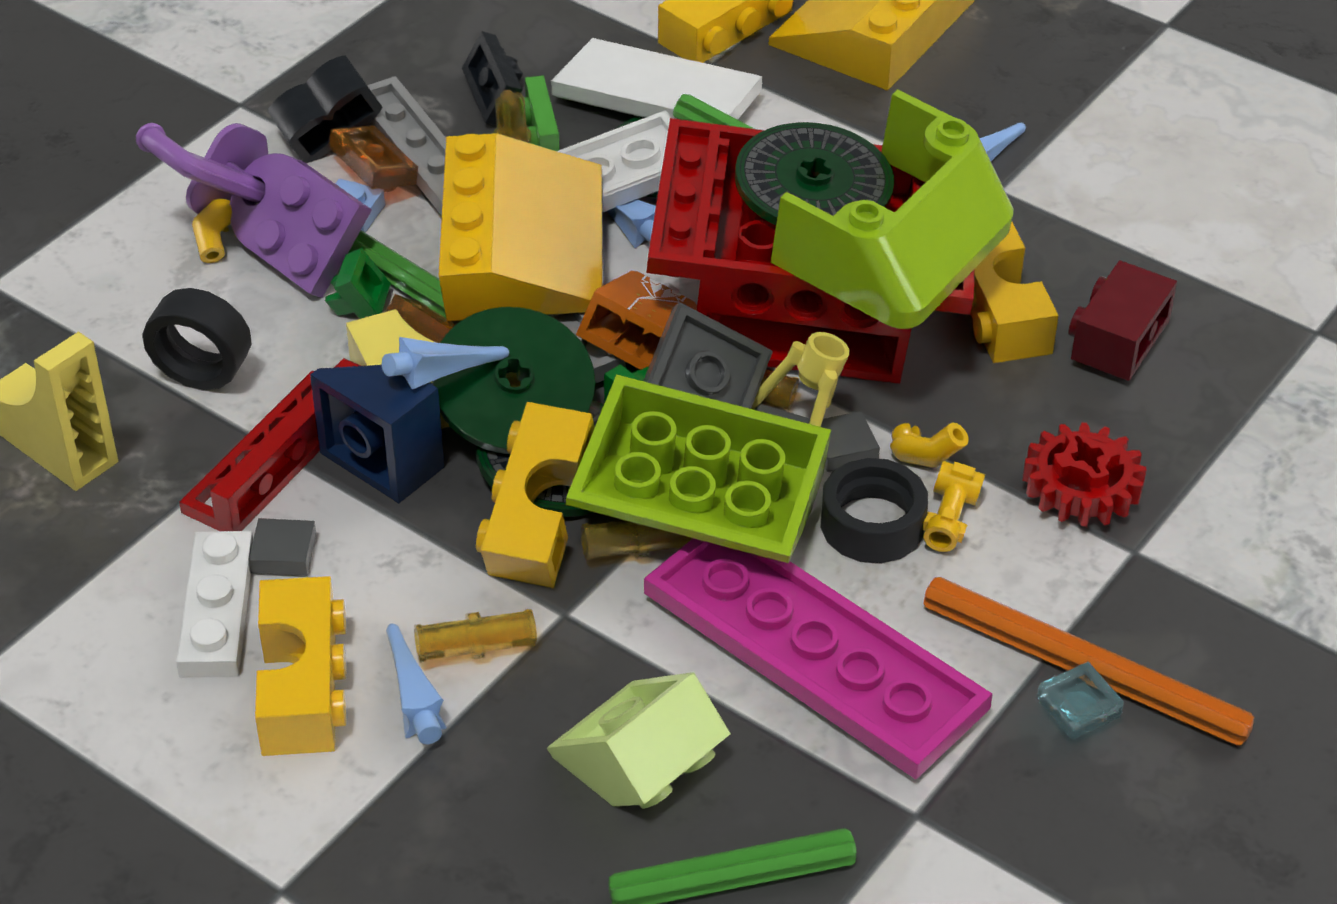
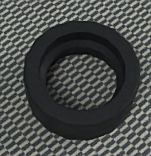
(209, 316)
(870, 540)

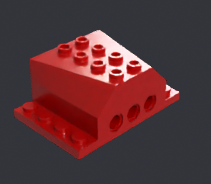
(714, 237)

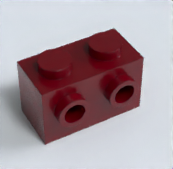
(1122, 319)

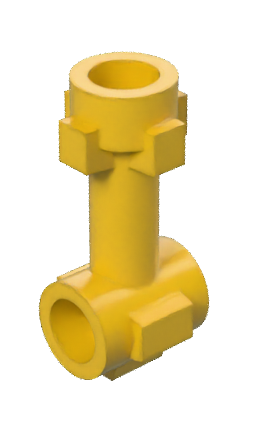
(958, 486)

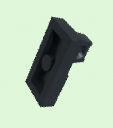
(490, 73)

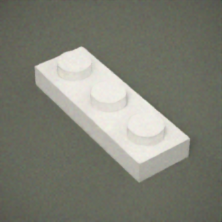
(215, 605)

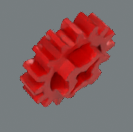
(1080, 472)

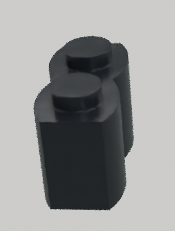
(329, 100)

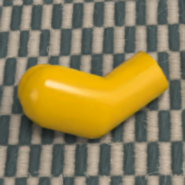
(207, 229)
(929, 452)

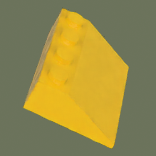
(867, 37)
(518, 227)

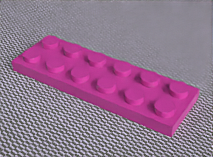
(822, 651)

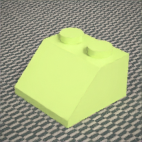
(643, 740)

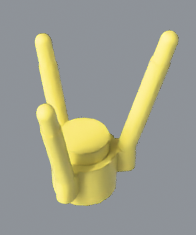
(818, 366)

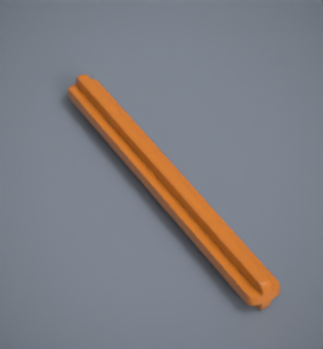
(1070, 651)

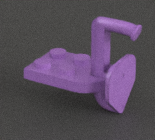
(300, 216)

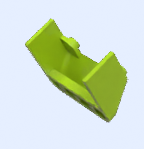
(911, 258)

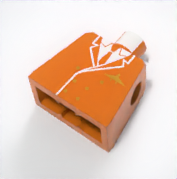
(630, 316)

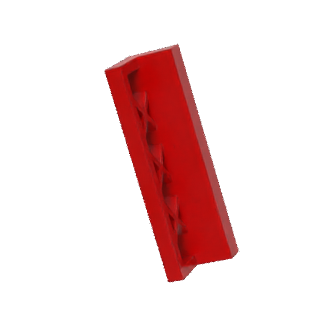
(259, 463)

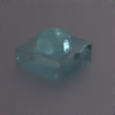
(1080, 700)

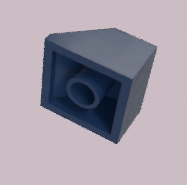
(378, 427)

